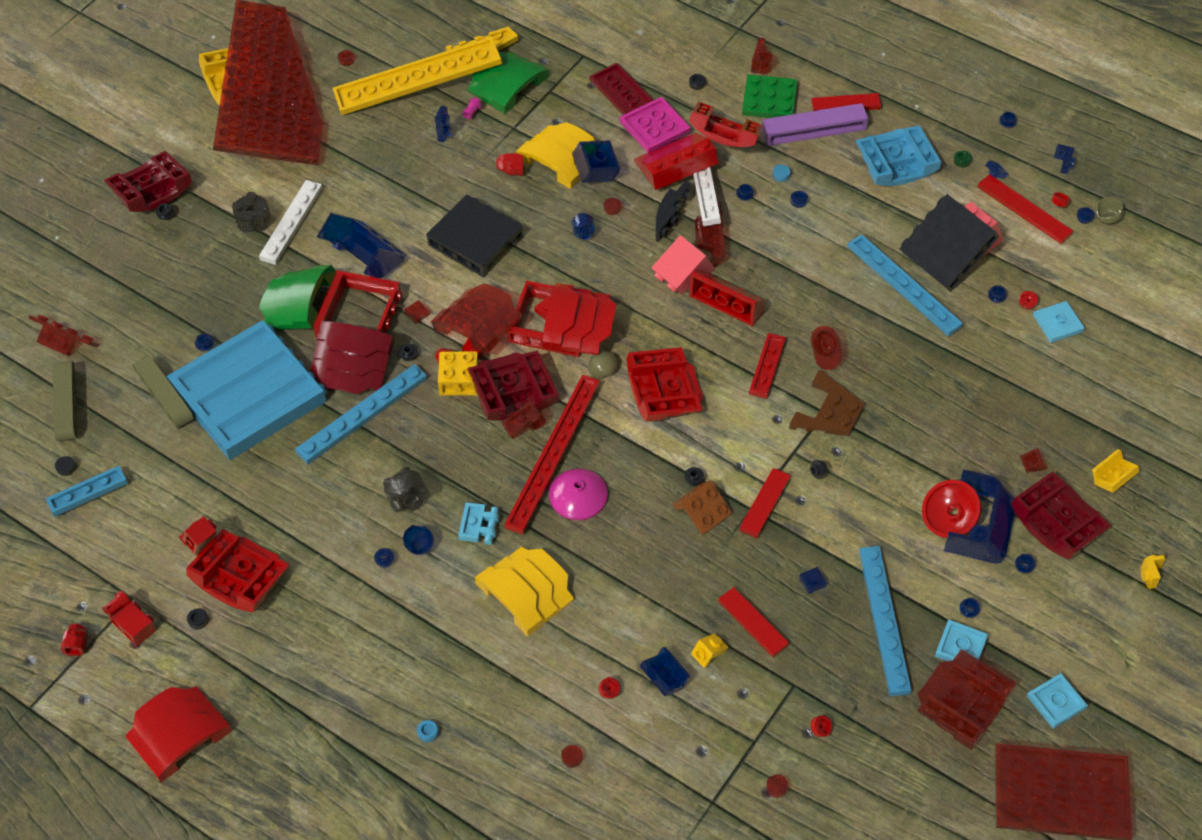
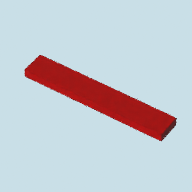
(1025, 209)

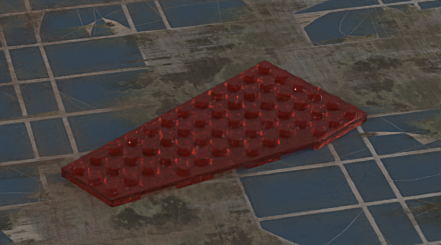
(265, 91)

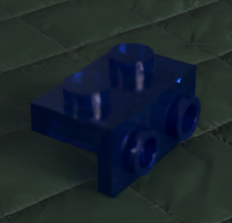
(665, 672)

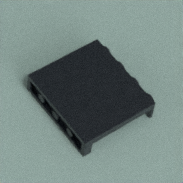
(473, 234)
(949, 242)

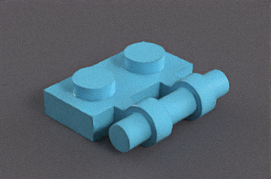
(472, 522)

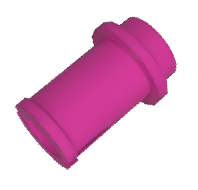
(474, 105)

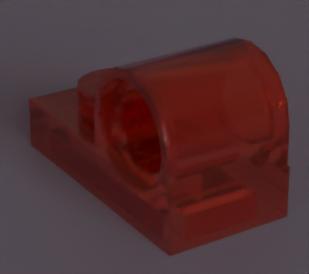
(761, 59)
(525, 417)

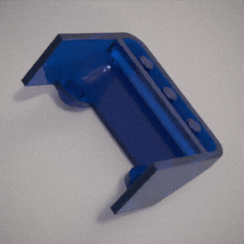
(363, 243)
(986, 542)

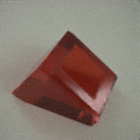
(1034, 461)

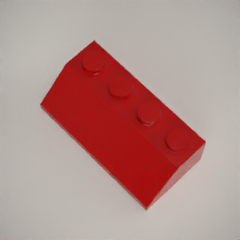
(725, 297)

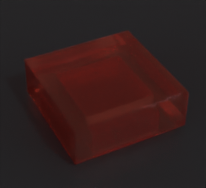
(417, 312)

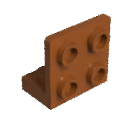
(704, 506)

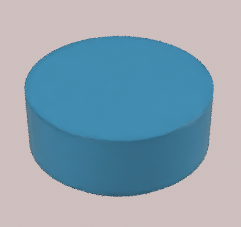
(781, 173)
(427, 731)

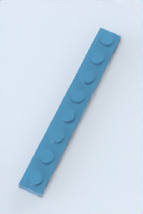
(905, 285)
(361, 414)
(884, 621)

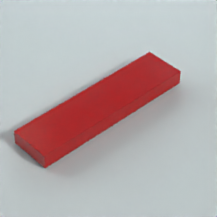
(869, 101)
(767, 365)
(764, 503)
(753, 622)

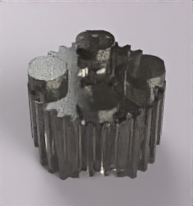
(251, 213)
(405, 490)

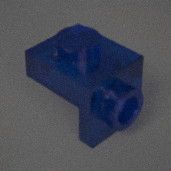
(1065, 153)

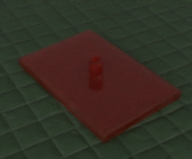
(1062, 792)

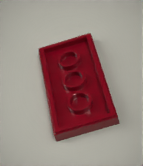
(620, 89)

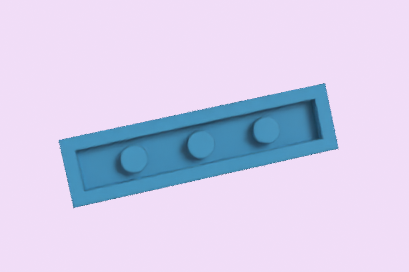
(86, 491)

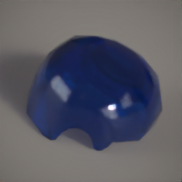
(418, 540)

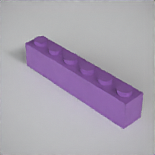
(814, 124)

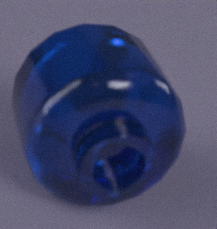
(583, 225)

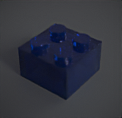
(596, 161)

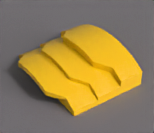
(213, 70)
(555, 149)
(528, 586)

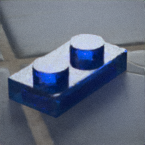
(442, 124)

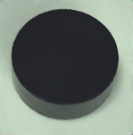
(697, 81)
(65, 466)
(197, 619)

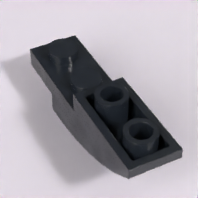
(669, 207)

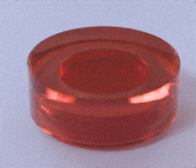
(346, 57)
(612, 206)
(572, 756)
(777, 786)

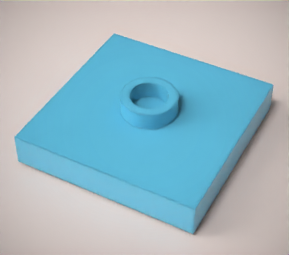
(1058, 321)
(958, 637)
(1057, 701)

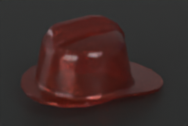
(826, 347)

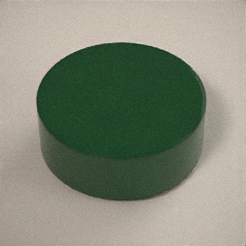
(962, 159)

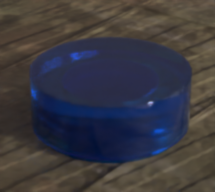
(799, 199)

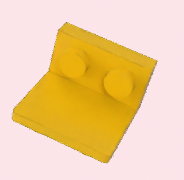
(453, 373)

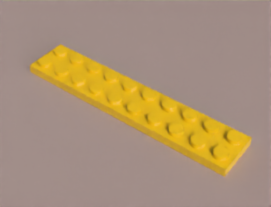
(417, 75)

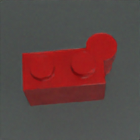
(199, 535)
(129, 618)

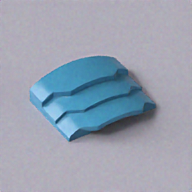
(899, 156)

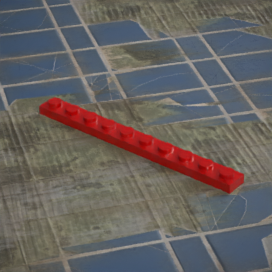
(552, 455)

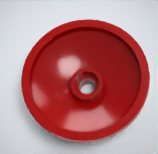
(941, 503)

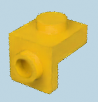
(1150, 568)
(708, 648)

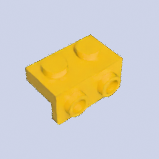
(1114, 472)

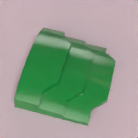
(502, 82)
(290, 297)

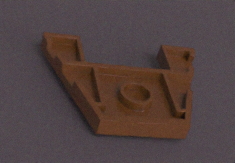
(837, 412)

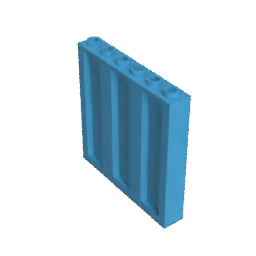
(247, 389)

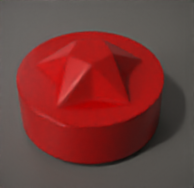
(1060, 199)
(1028, 300)
(609, 688)
(821, 726)

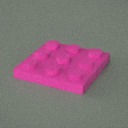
(654, 124)

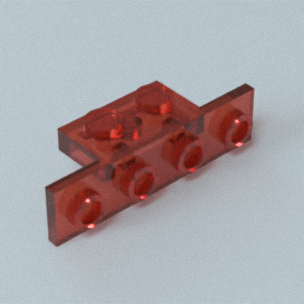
(711, 238)
(57, 338)

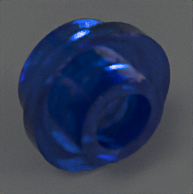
(1008, 119)
(744, 192)
(1085, 215)
(997, 294)
(204, 338)
(1027, 559)
(384, 562)
(971, 603)

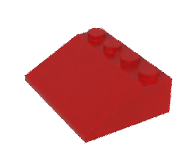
(677, 160)

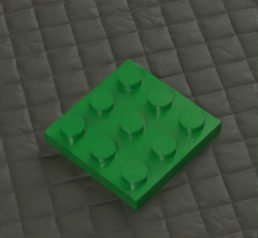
(769, 96)

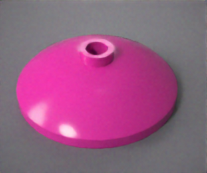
(578, 502)

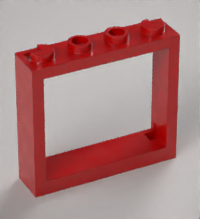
(364, 283)
(529, 337)

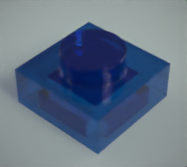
(996, 169)
(812, 580)

